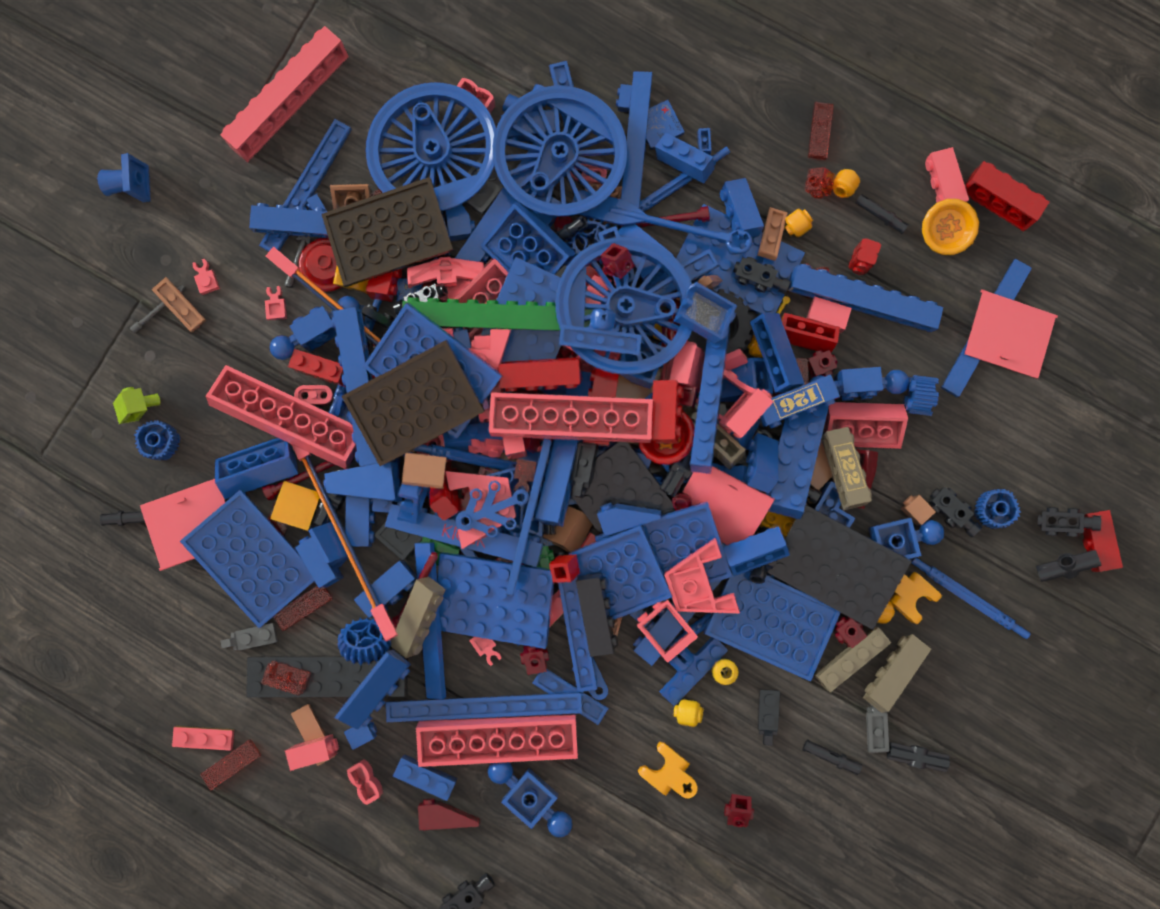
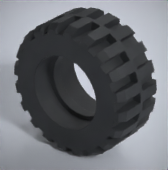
(742, 326)

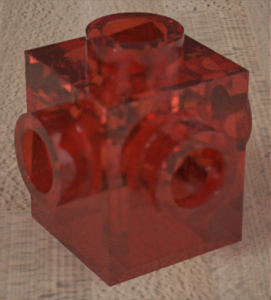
(819, 182)

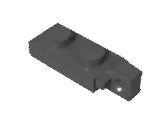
(251, 637)
(877, 730)

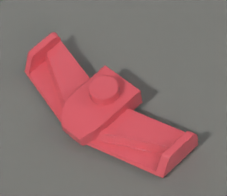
(444, 270)

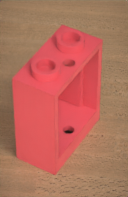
(678, 646)

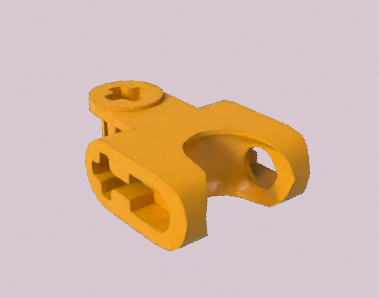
(909, 592)
(671, 775)

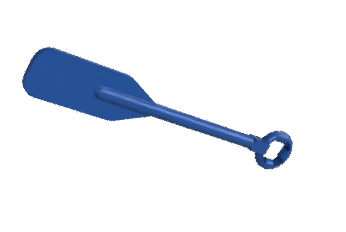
(625, 213)

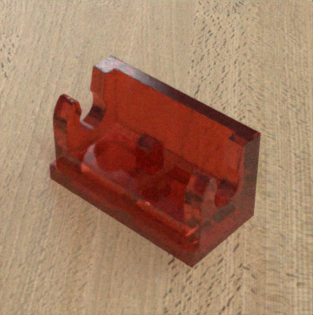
(285, 678)

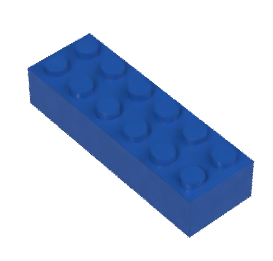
(796, 462)

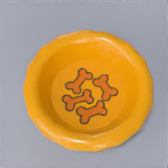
(950, 226)

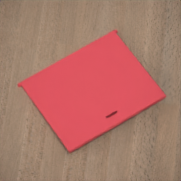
(1010, 332)
(733, 504)
(175, 517)

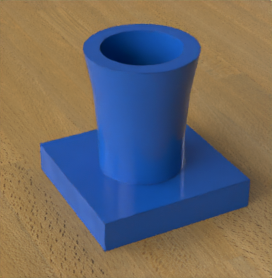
(131, 179)

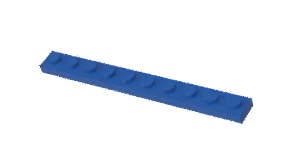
(484, 707)

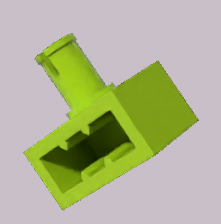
(132, 405)

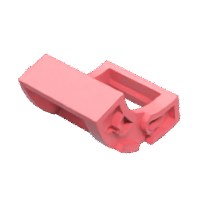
(745, 409)

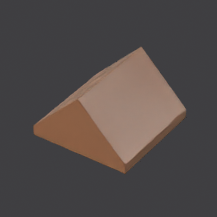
(348, 194)
(424, 470)
(573, 531)

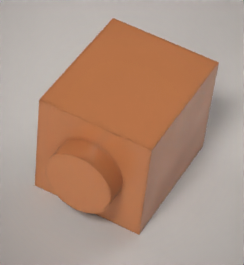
(917, 509)

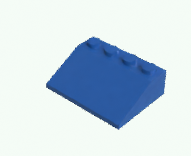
(529, 239)

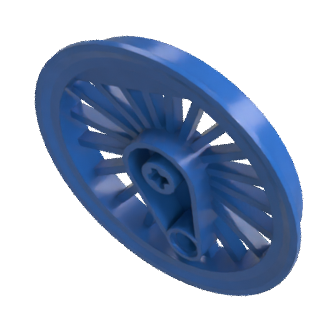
(428, 135)
(551, 168)
(641, 304)

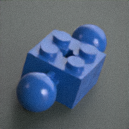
(310, 330)
(867, 382)
(907, 538)
(530, 811)

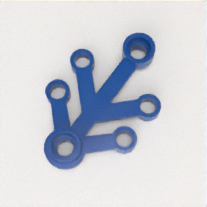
(488, 510)

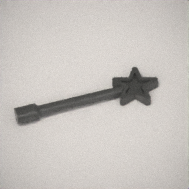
(289, 281)
(138, 325)

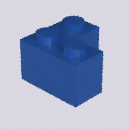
(829, 505)

